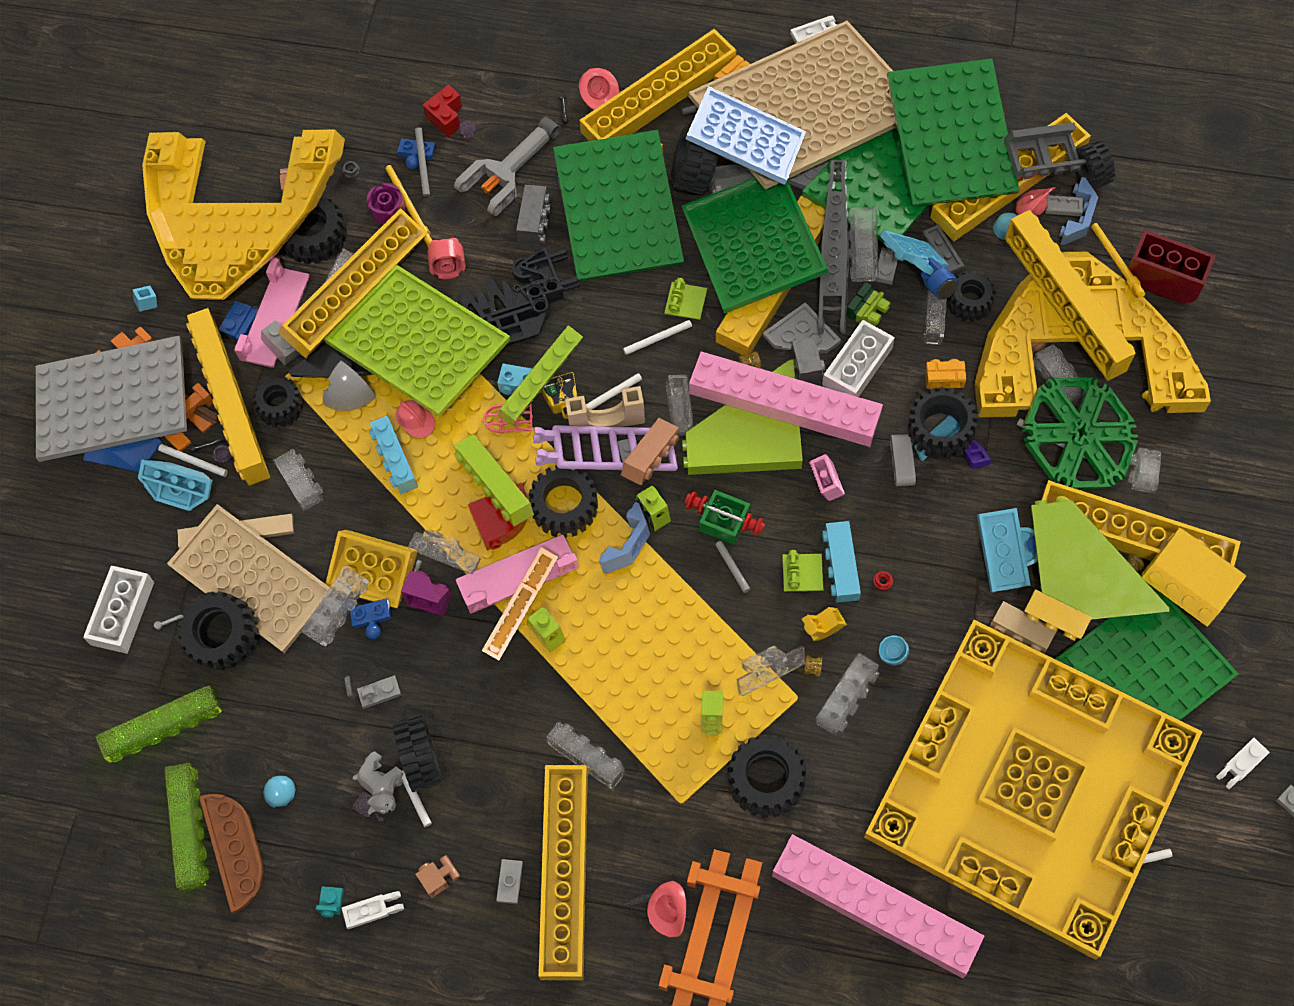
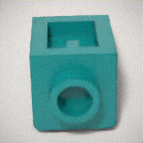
(330, 901)

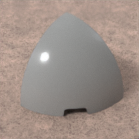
(346, 390)

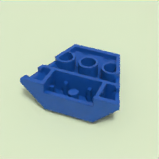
(125, 456)

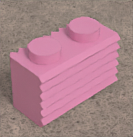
(826, 477)

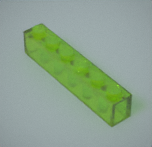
(158, 724)
(185, 827)

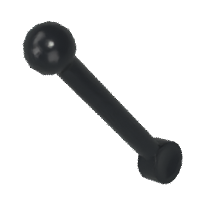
(562, 97)
(193, 448)

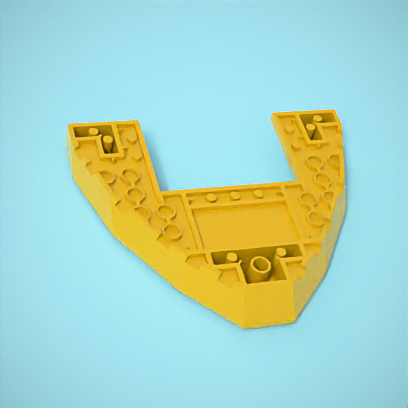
(224, 244)
(1007, 367)

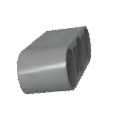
(902, 460)

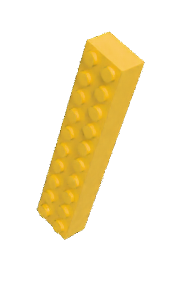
(659, 89)
(962, 216)
(351, 283)
(1069, 295)
(745, 325)
(227, 397)
(1135, 529)
(563, 873)

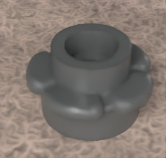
(348, 166)

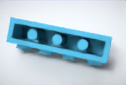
(394, 457)

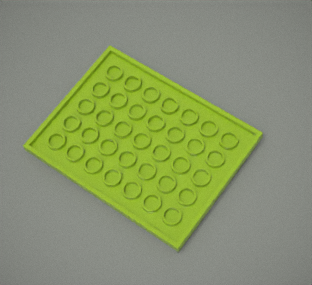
(417, 340)

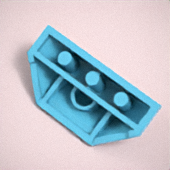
(174, 484)

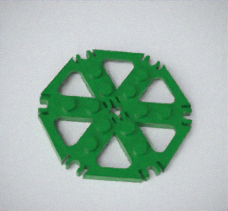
(1093, 433)

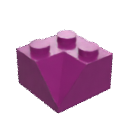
(424, 595)

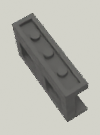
(1038, 140)

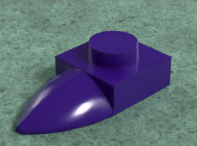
(976, 455)

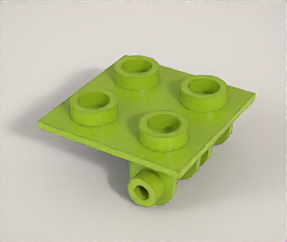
(685, 300)
(802, 572)

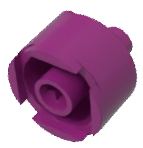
(384, 202)

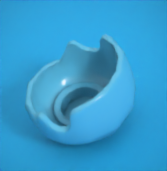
(1002, 223)
(893, 650)
(279, 791)

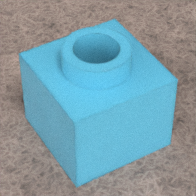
(144, 298)

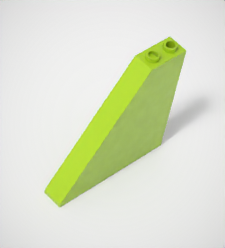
(743, 441)
(1084, 567)

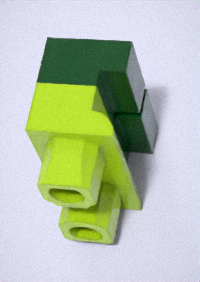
(865, 305)

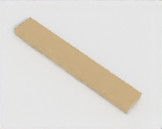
(264, 527)

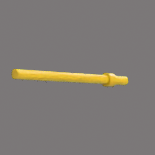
(408, 203)
(1132, 281)

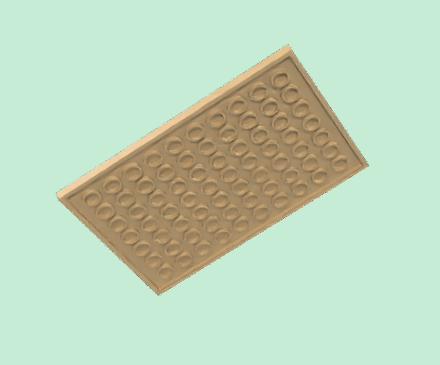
(821, 85)

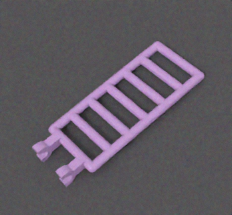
(557, 457)

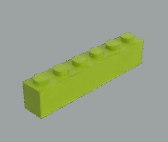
(540, 375)
(493, 479)

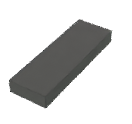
(941, 244)

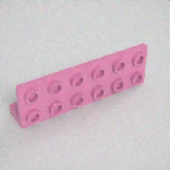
(278, 304)
(502, 578)

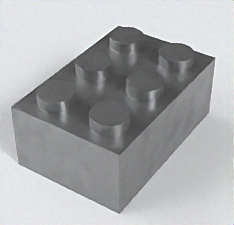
(533, 218)

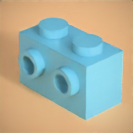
(511, 378)

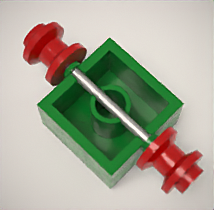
(724, 516)

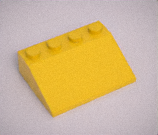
(377, 560)
(1193, 576)

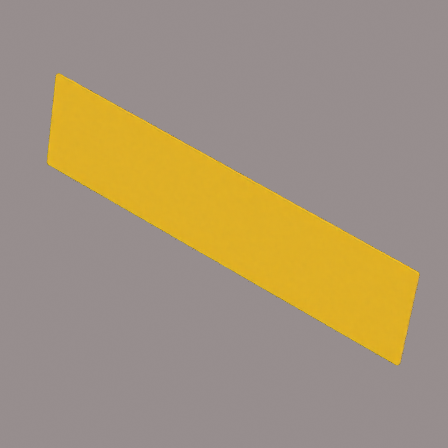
(633, 637)

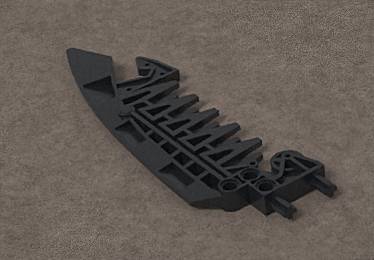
(517, 305)

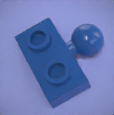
(408, 149)
(369, 615)

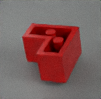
(442, 110)

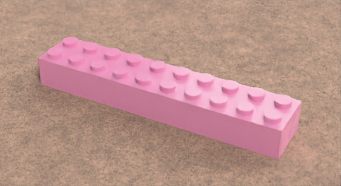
(785, 399)
(878, 906)

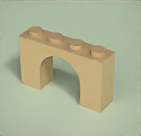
(626, 413)

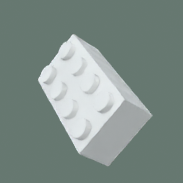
(858, 360)
(119, 609)

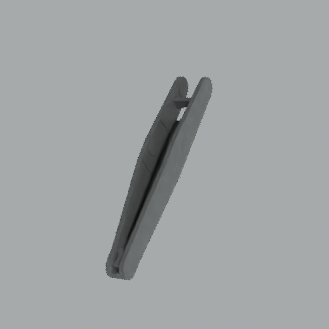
(835, 247)

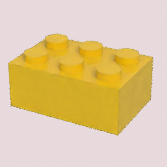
(1057, 615)

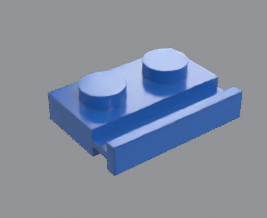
(238, 320)

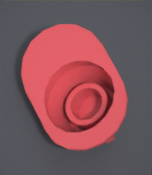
(414, 419)

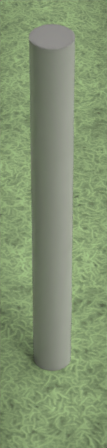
(422, 161)

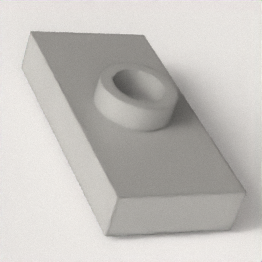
(1064, 205)
(509, 881)

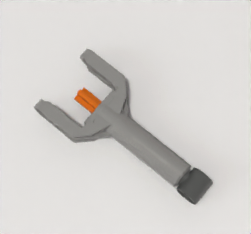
(504, 172)

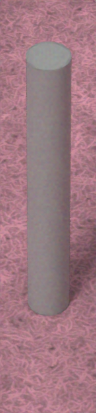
(732, 566)

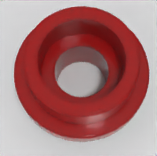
(883, 575)

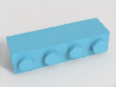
(842, 562)

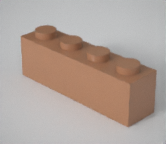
(650, 451)

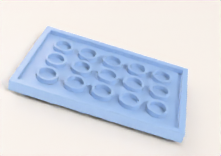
(746, 135)

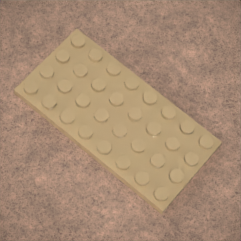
(238, 561)

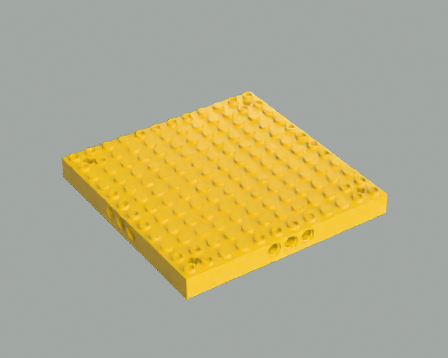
(1034, 788)

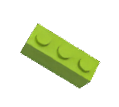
(712, 712)

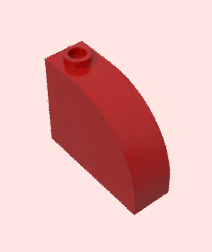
(492, 525)

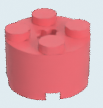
(446, 258)

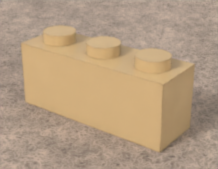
(1016, 625)

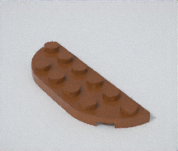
(234, 849)

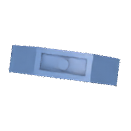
(1078, 230)
(615, 559)

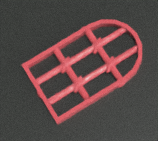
(500, 423)

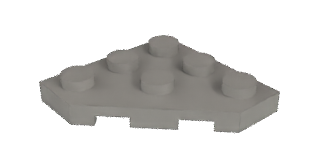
(799, 325)

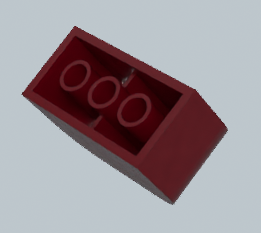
(1170, 267)

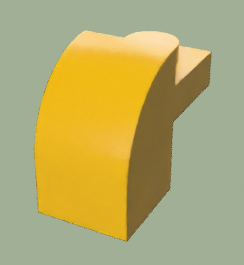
(824, 624)

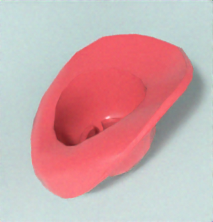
(597, 87)
(1034, 201)
(668, 909)

